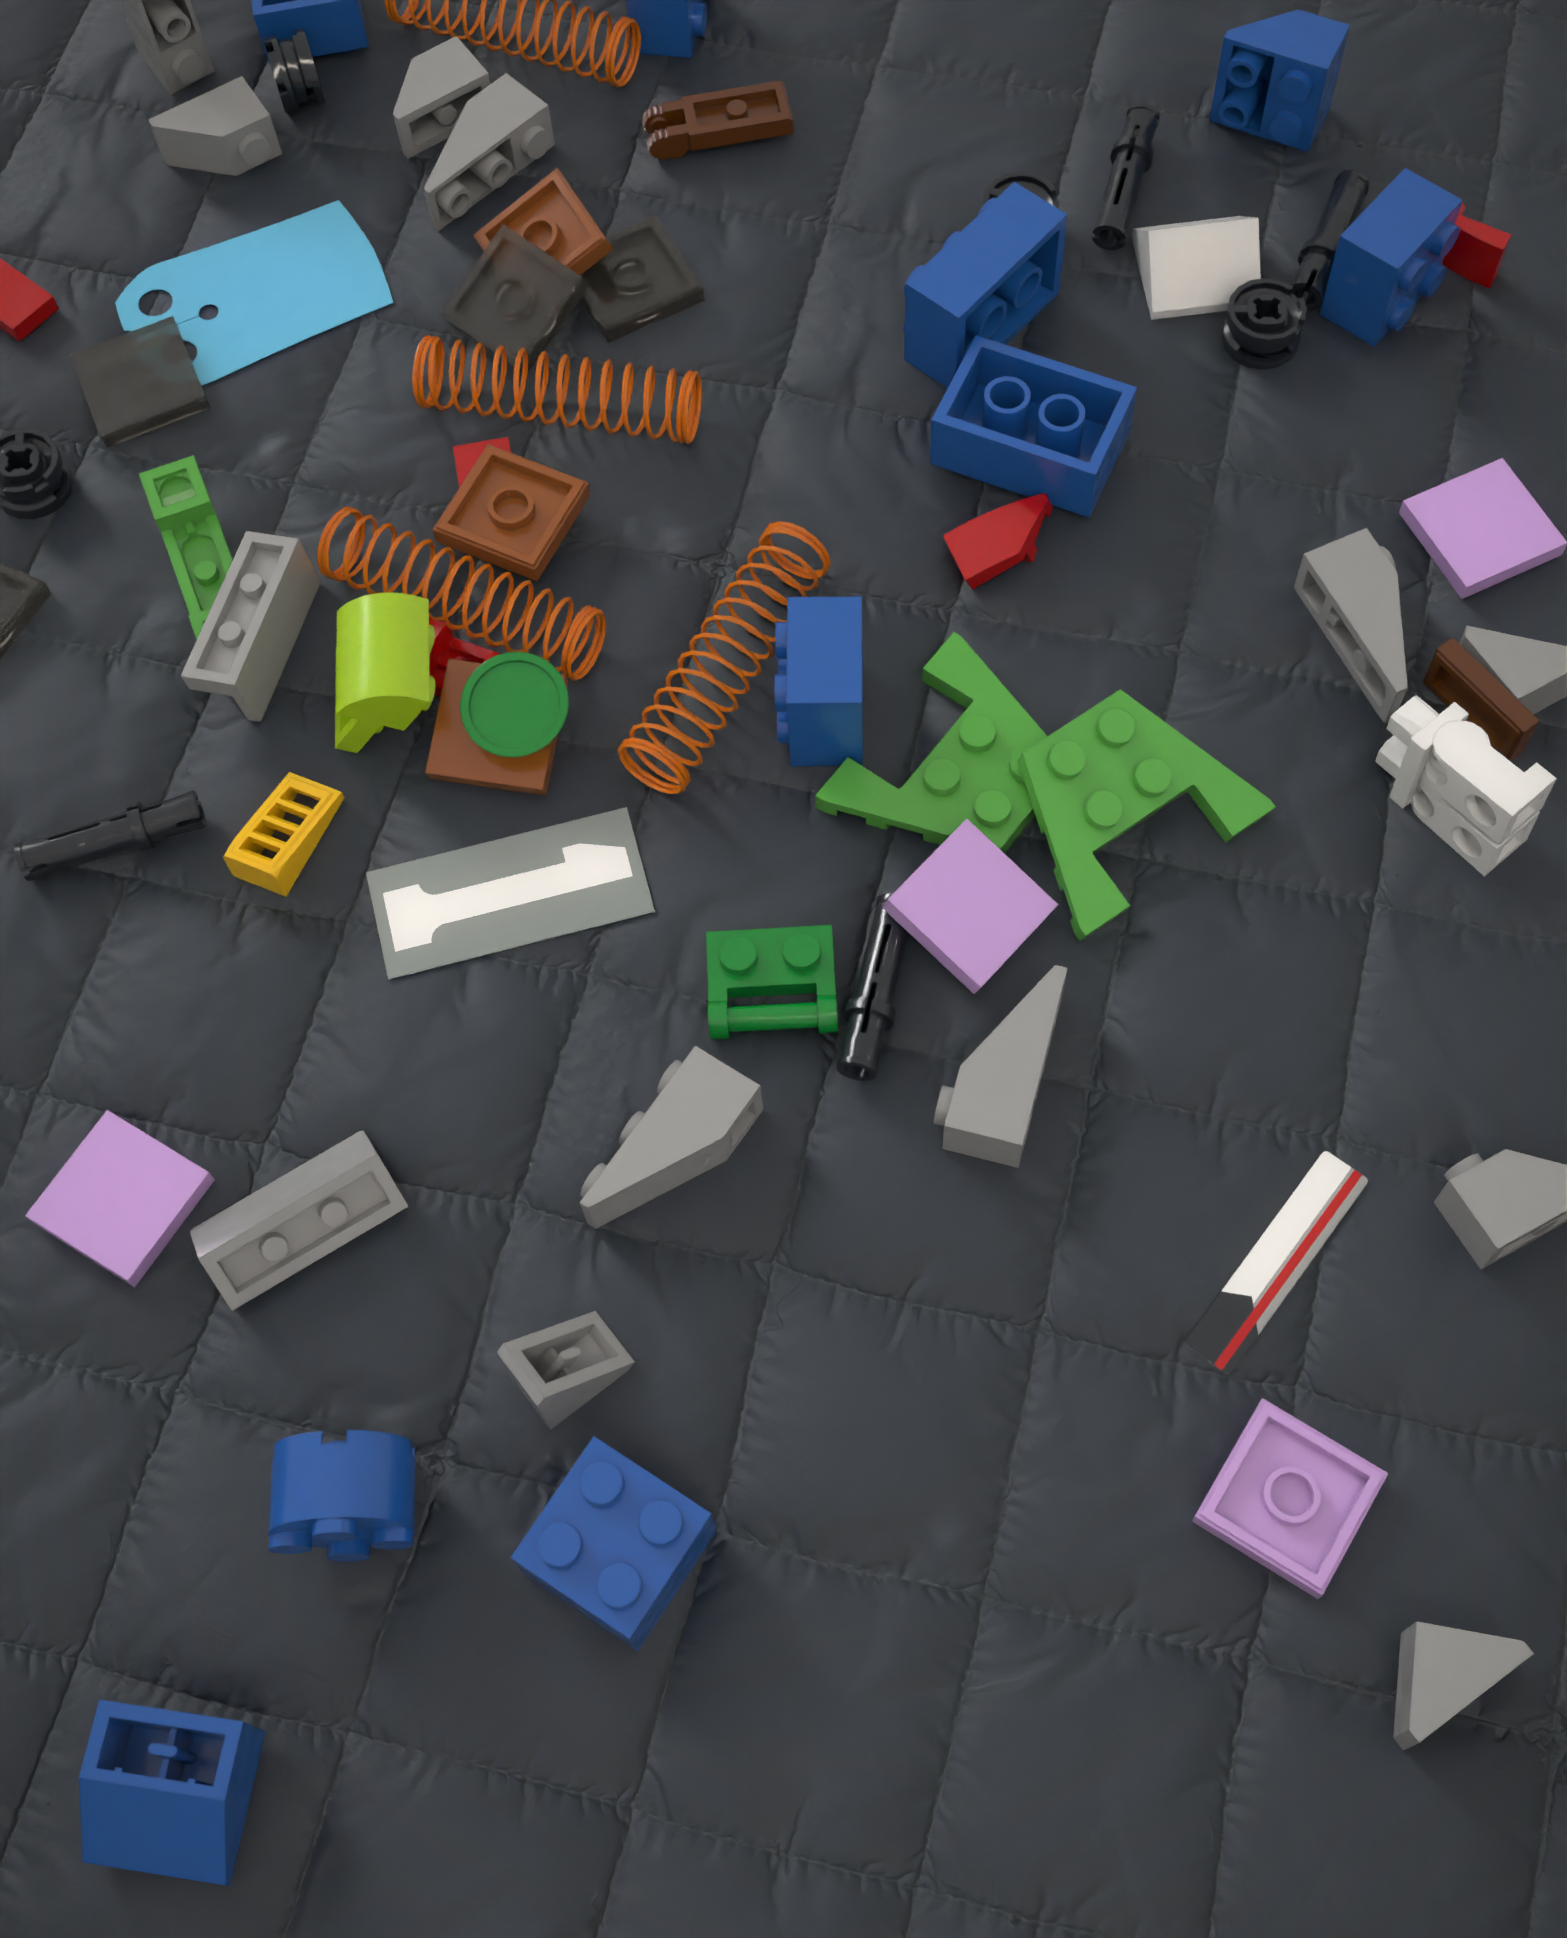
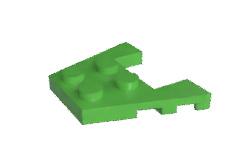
(966, 774)
(1109, 776)

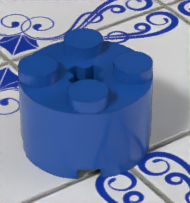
(342, 1494)

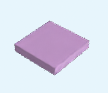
(1482, 528)
(970, 906)
(120, 1198)
(1290, 1498)

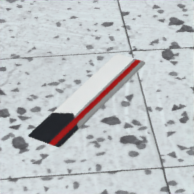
(1276, 1262)

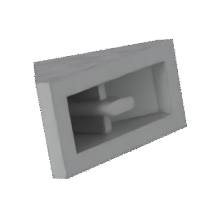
(1526, 667)
(565, 1365)
(1445, 1672)

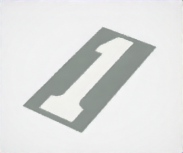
(508, 892)

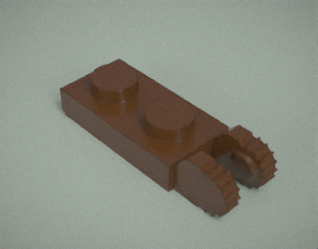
(718, 119)

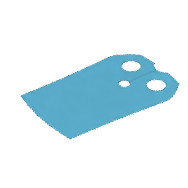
(267, 288)

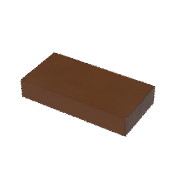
(1461, 679)

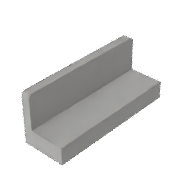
(254, 622)
(296, 1220)

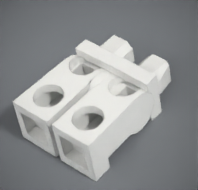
(1461, 783)

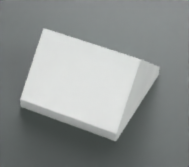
(1196, 264)

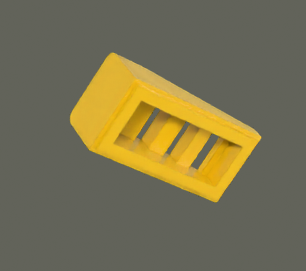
(282, 871)

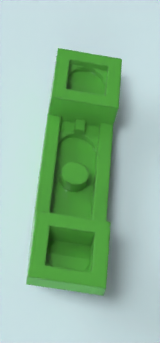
(190, 533)

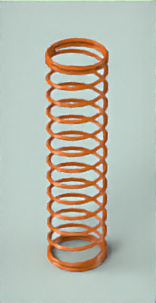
(609, 50)
(686, 419)
(583, 617)
(658, 749)

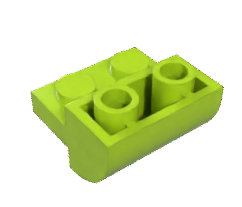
(381, 666)

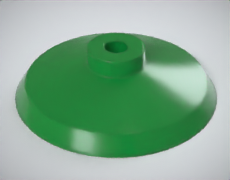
(514, 704)

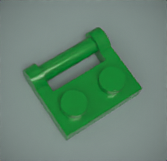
(771, 965)

